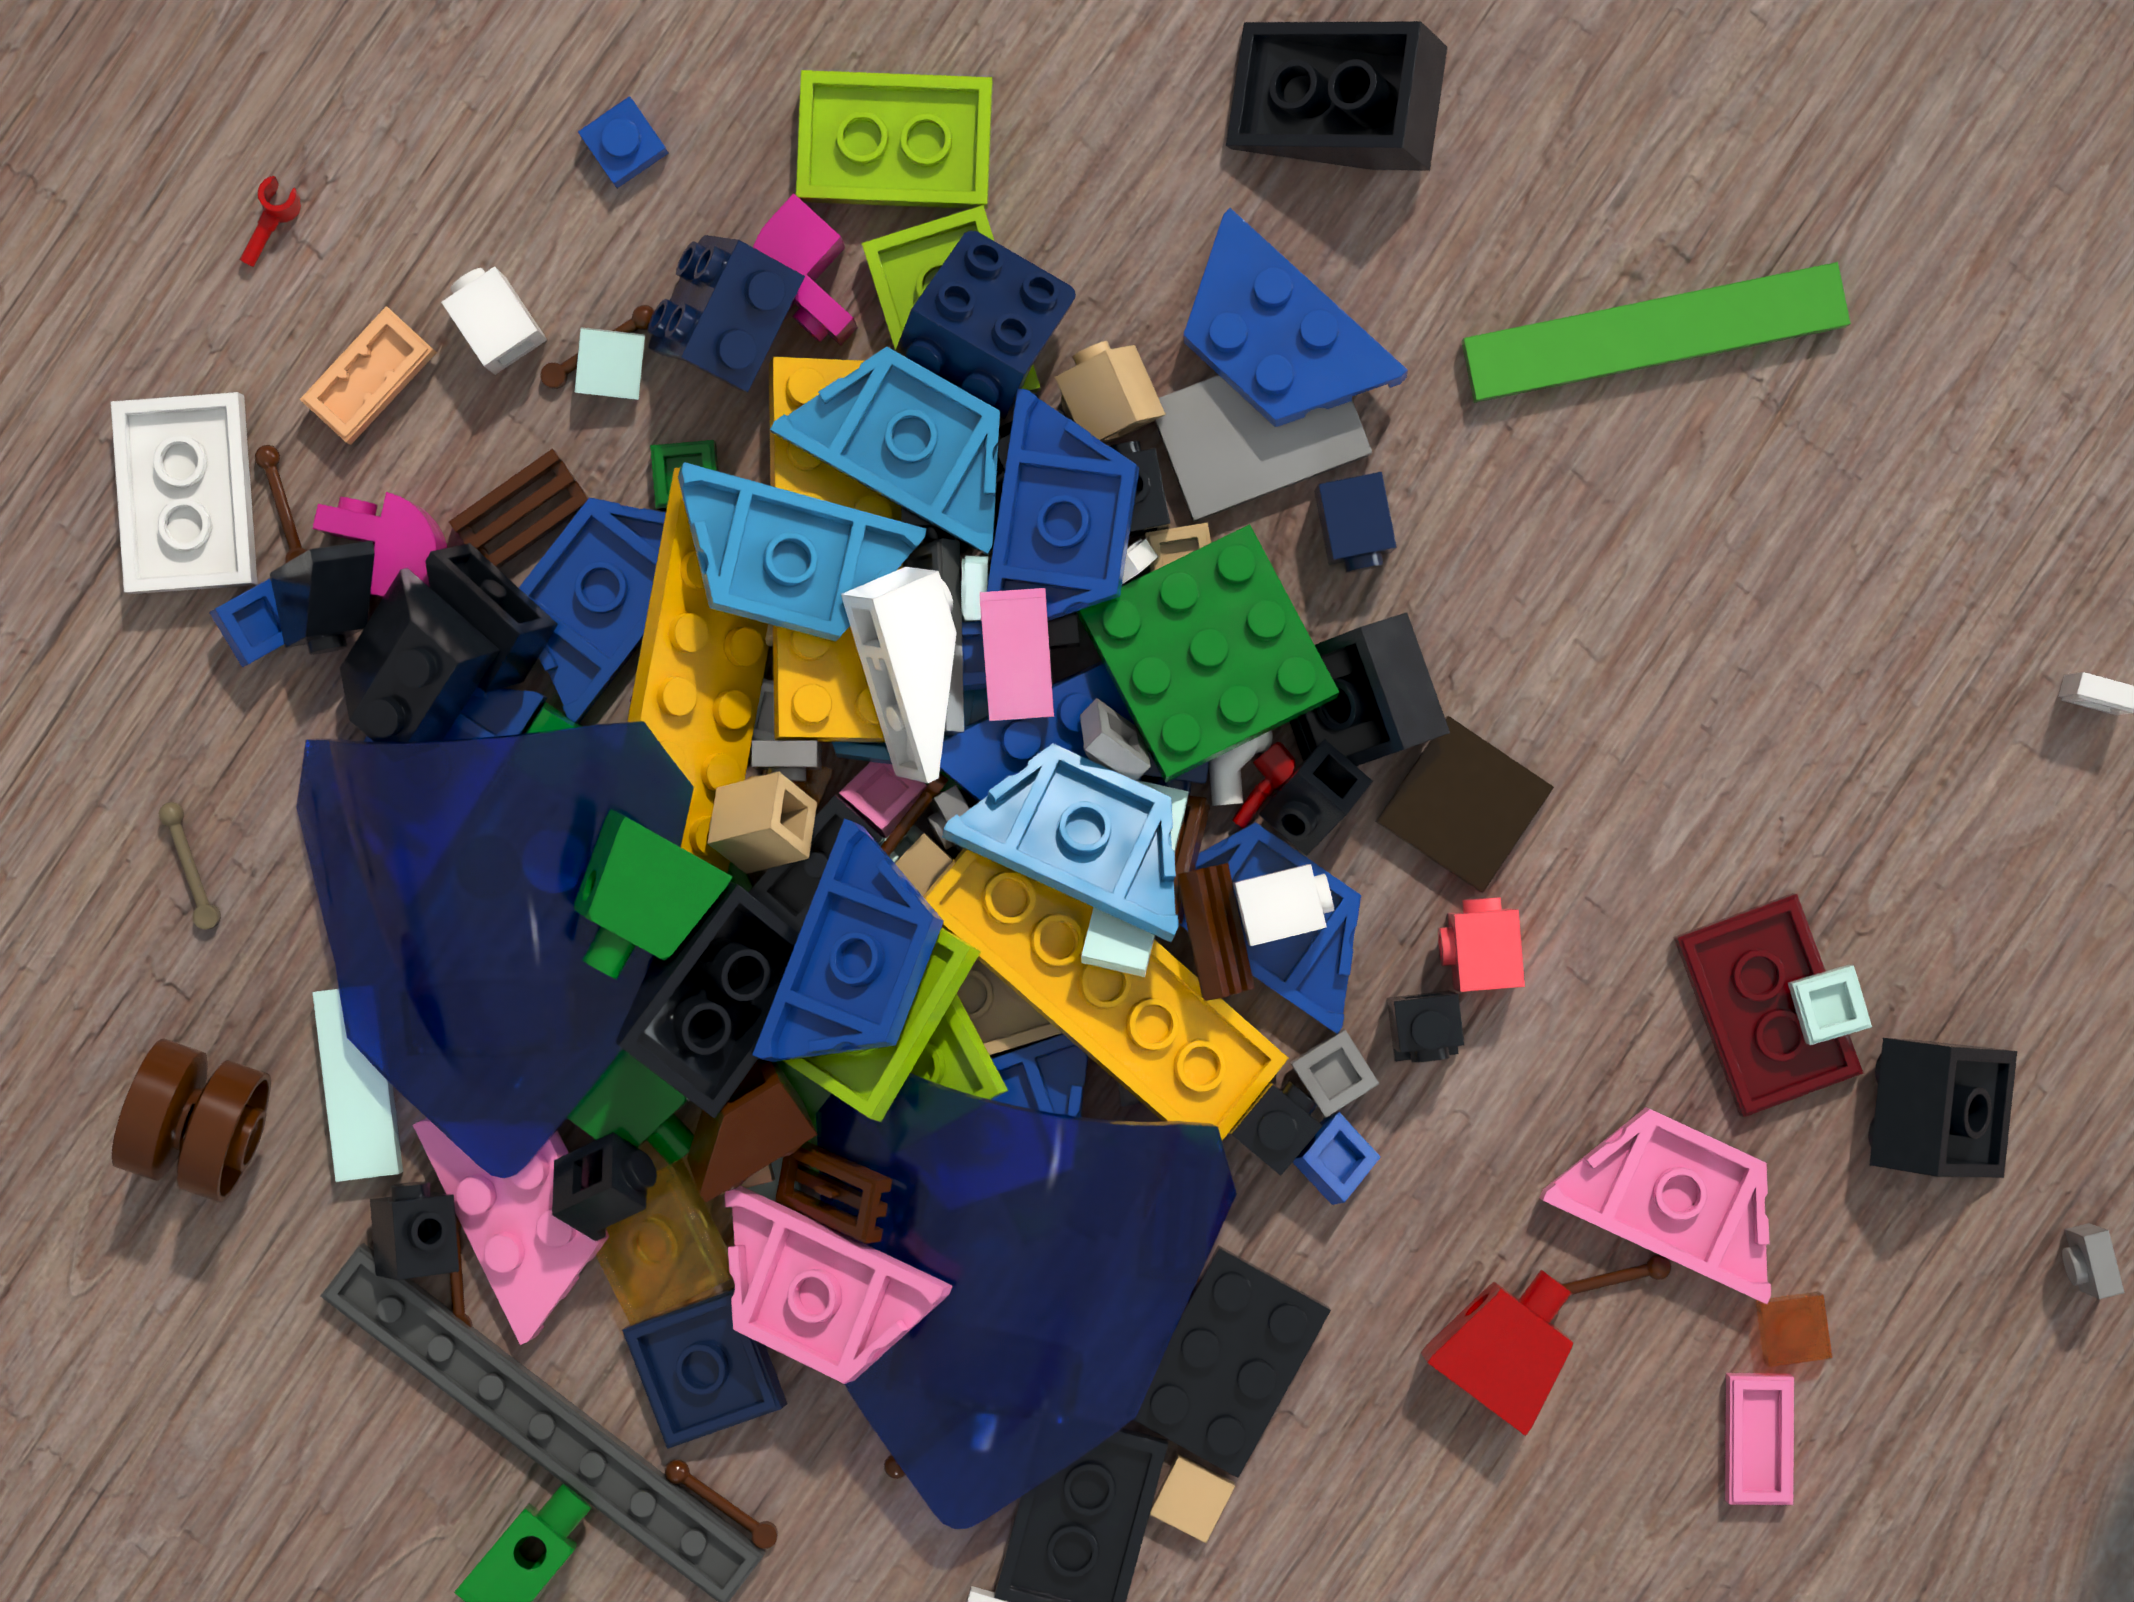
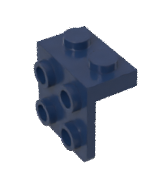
(724, 309)
(985, 320)

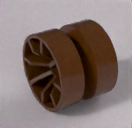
(181, 1117)

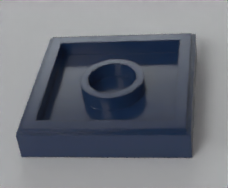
(702, 1370)

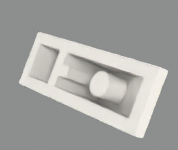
(907, 658)

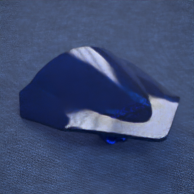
(457, 922)
(1064, 1272)

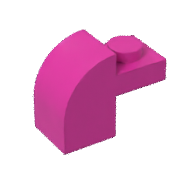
(808, 246)
(400, 536)

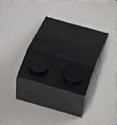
(1339, 93)
(710, 1000)

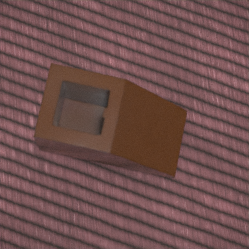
(752, 1130)

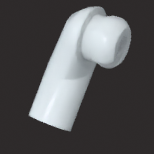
(1226, 770)

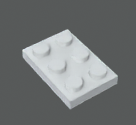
(184, 493)

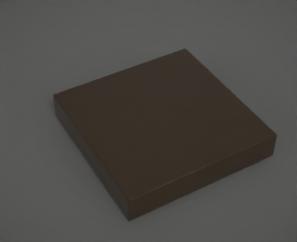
(1465, 805)

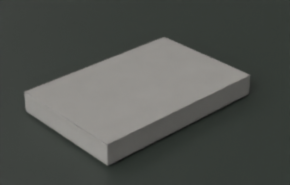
(1234, 455)

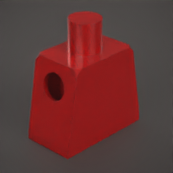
(1506, 1349)

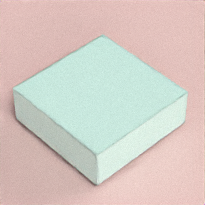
(609, 363)
(1829, 1004)

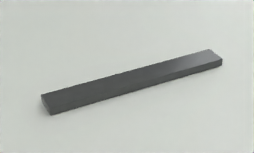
(545, 1426)

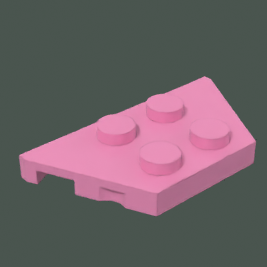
(1677, 1198)
(511, 1227)
(819, 1289)

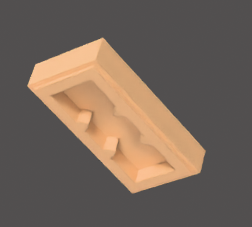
(368, 375)

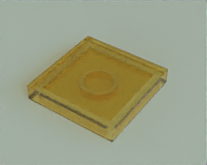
(664, 1250)

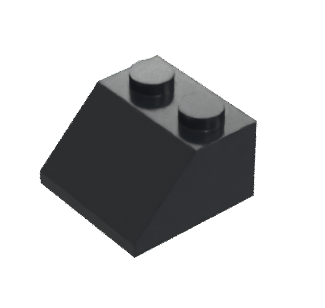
(413, 665)
(1382, 698)
(1942, 1108)

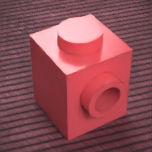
(1483, 946)

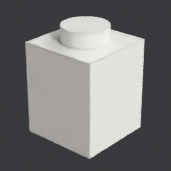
(492, 318)
(1283, 904)

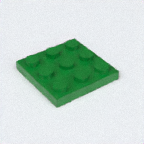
(1208, 653)

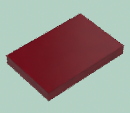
(1743, 992)

